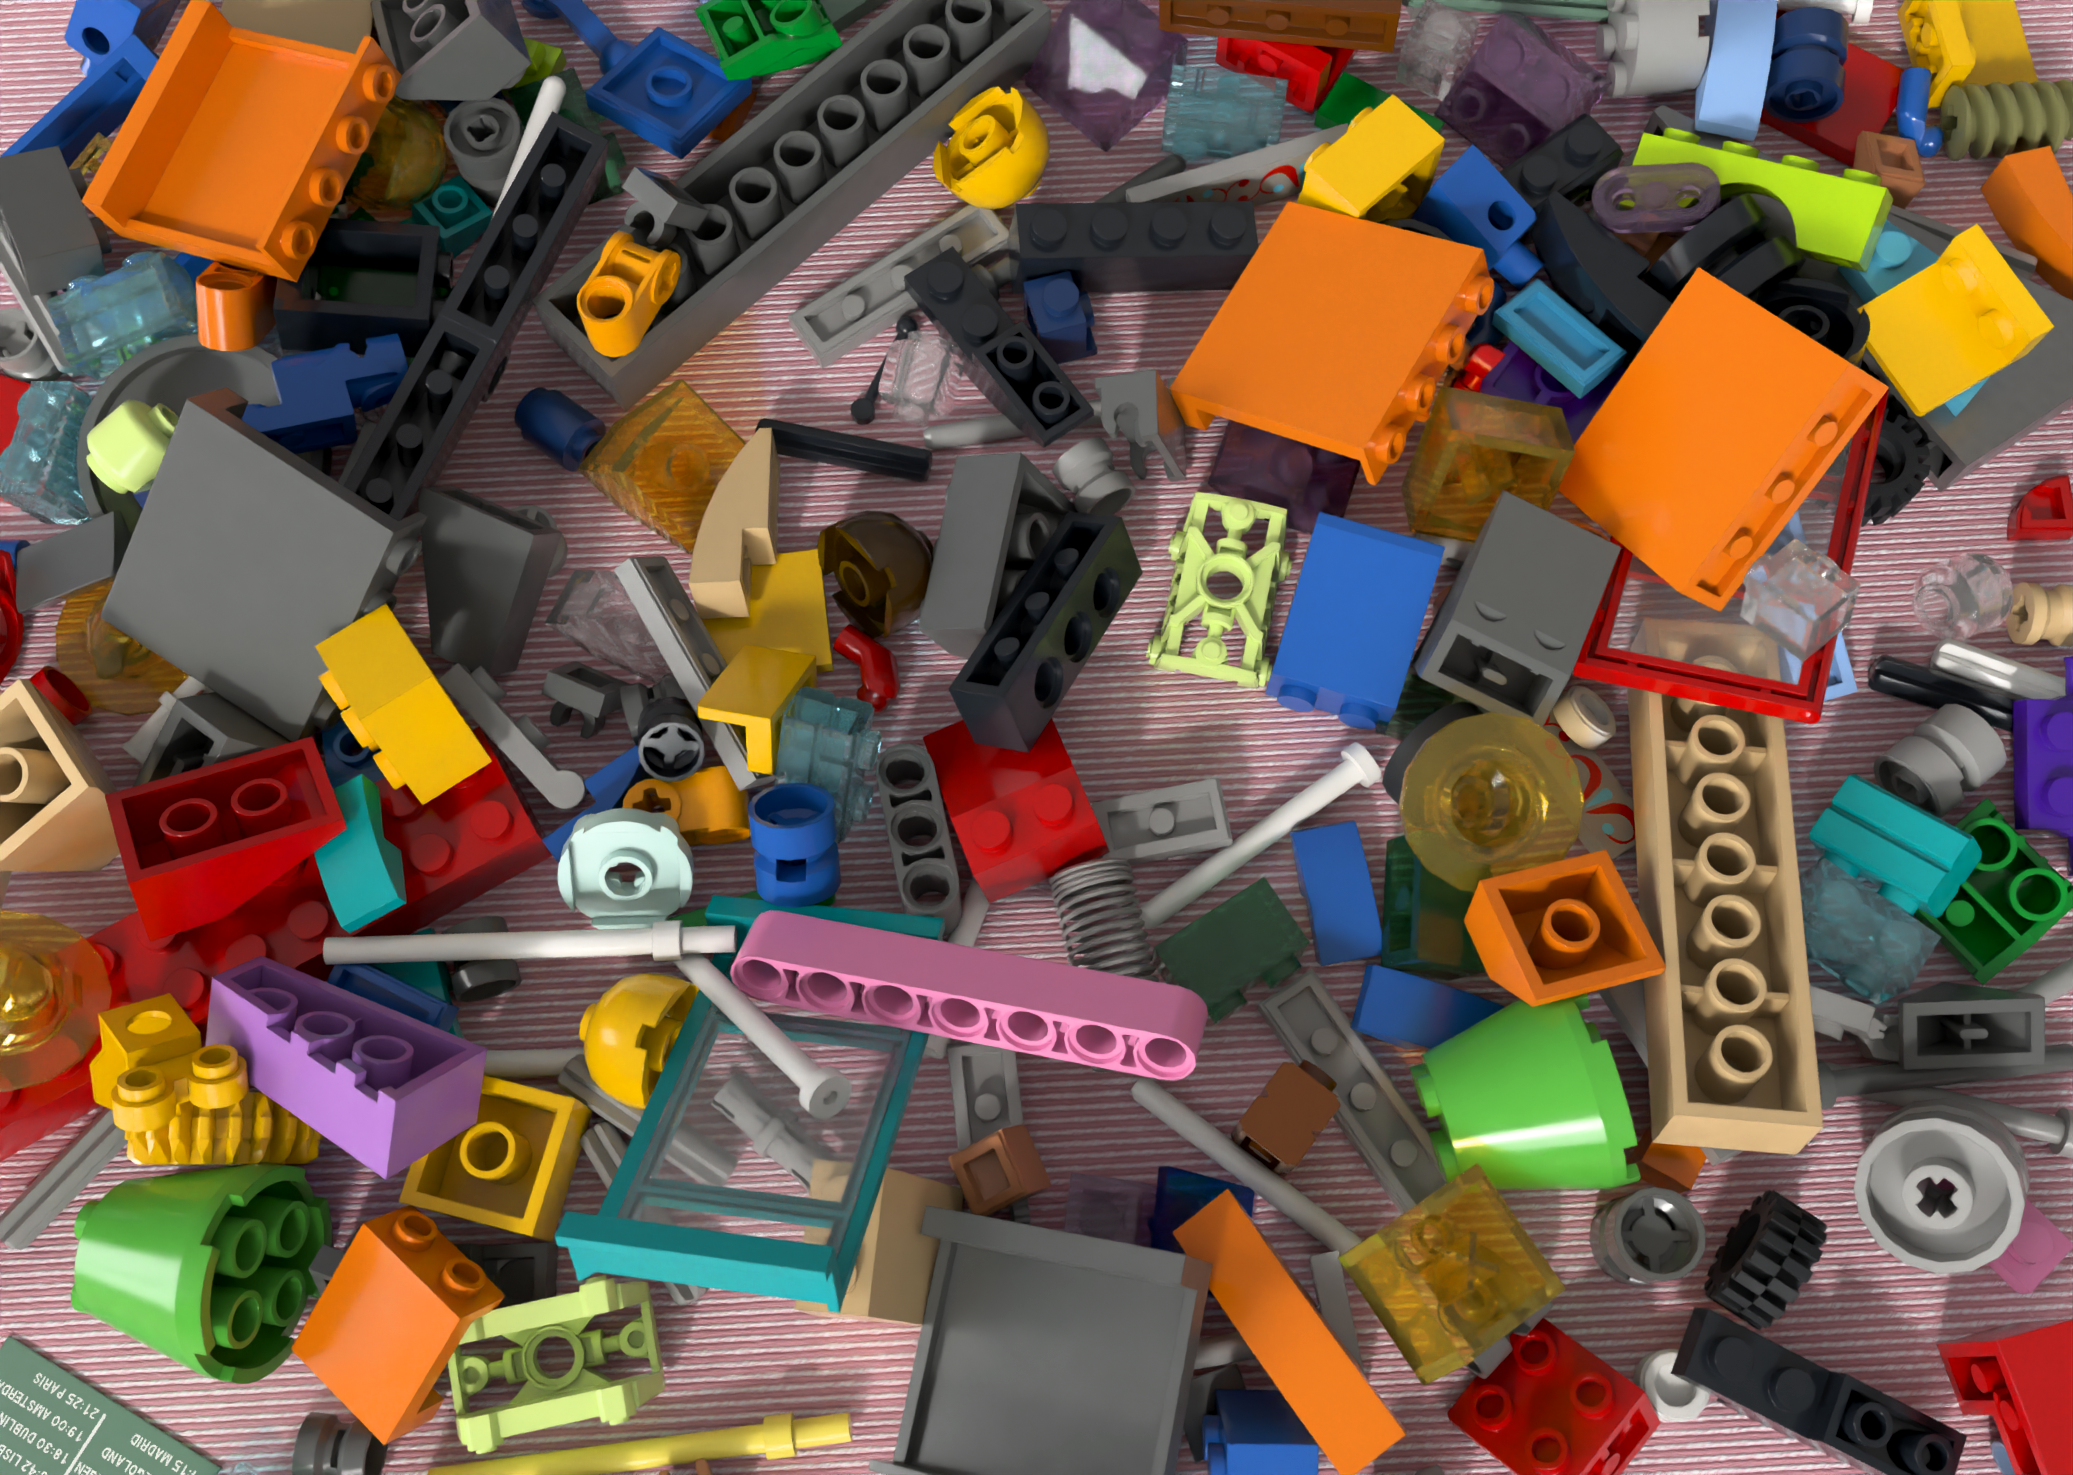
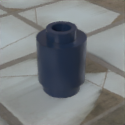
(558, 426)

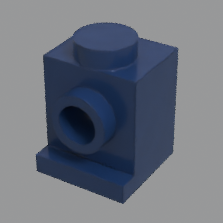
(1060, 317)

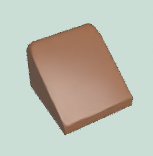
(1894, 161)
(999, 1170)

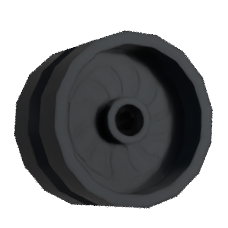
(1729, 251)

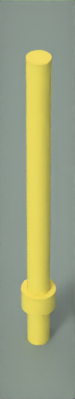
(777, 1437)

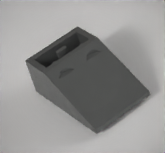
(1517, 611)

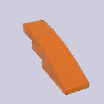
(1290, 1336)

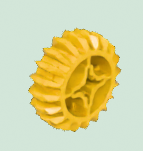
(236, 1134)

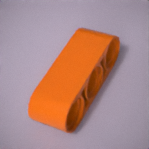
(234, 307)

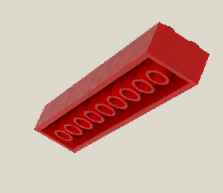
(450, 855)

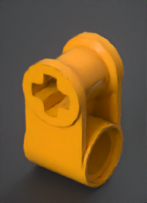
(627, 283)
(703, 805)

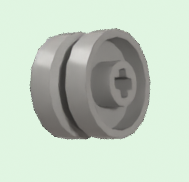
(1933, 1225)

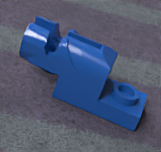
(322, 390)

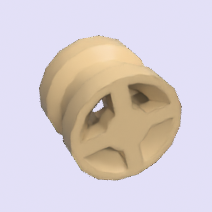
(2041, 614)

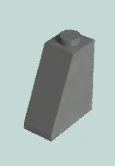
(481, 577)

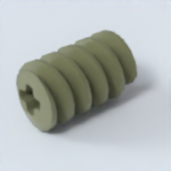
(2006, 118)

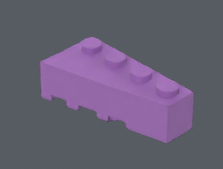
(347, 1064)

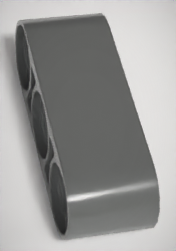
(913, 813)

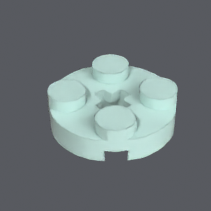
(634, 837)

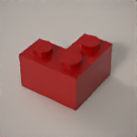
(2027, 1385)

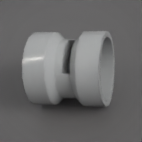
(22, 351)
(1092, 478)

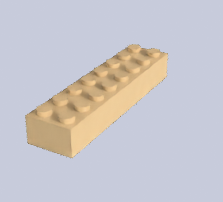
(1726, 914)

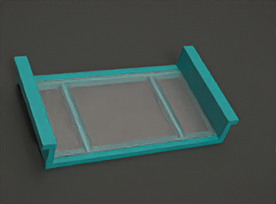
(729, 1168)

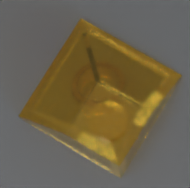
(665, 462)

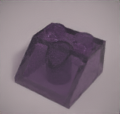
(1106, 67)

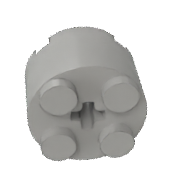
(1653, 46)

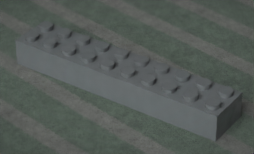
(806, 173)

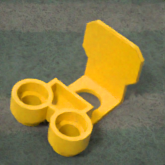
(157, 1061)

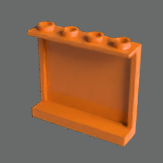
(241, 143)
(1336, 334)
(1715, 438)

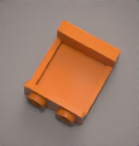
(394, 1321)

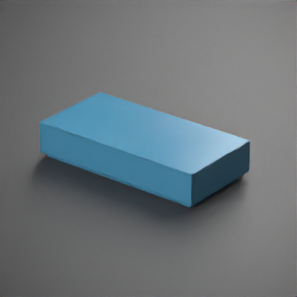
(1559, 338)

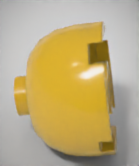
(995, 150)
(633, 1033)

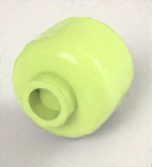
(130, 444)

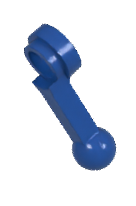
(586, 26)

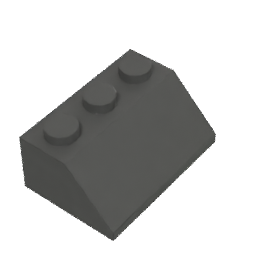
(451, 47)
(990, 535)

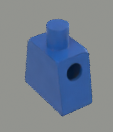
(1485, 212)

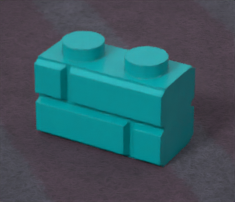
(1895, 846)

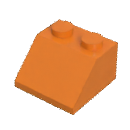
(1560, 930)

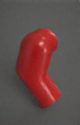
(876, 665)

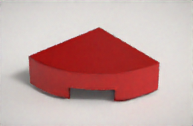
(2043, 512)

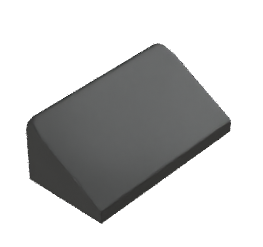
(71, 562)

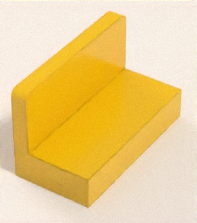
(755, 695)

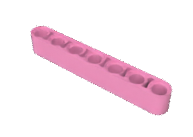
(972, 994)

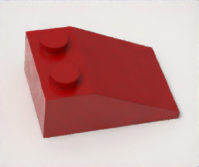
(1014, 809)
(221, 833)

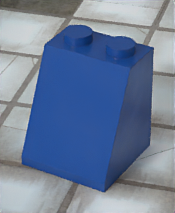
(1353, 621)

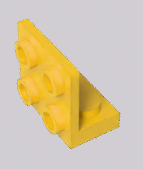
(1966, 43)
(1953, 323)

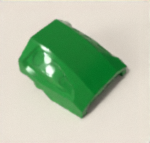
(767, 34)
(2003, 902)

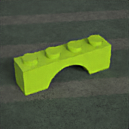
(1832, 215)

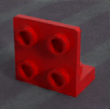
(1308, 68)
(1555, 1409)

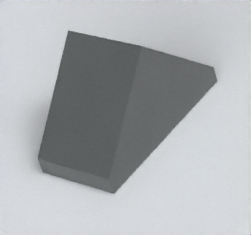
(1970, 1028)

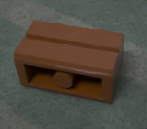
(1287, 1116)

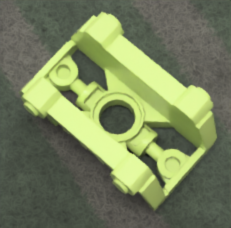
(1191, 596)
(560, 1399)

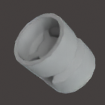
(1941, 760)

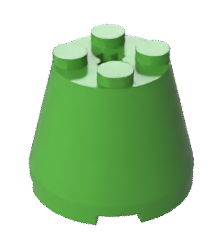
(1529, 1101)
(204, 1264)

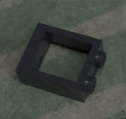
(323, 324)

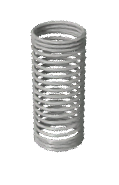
(1093, 880)

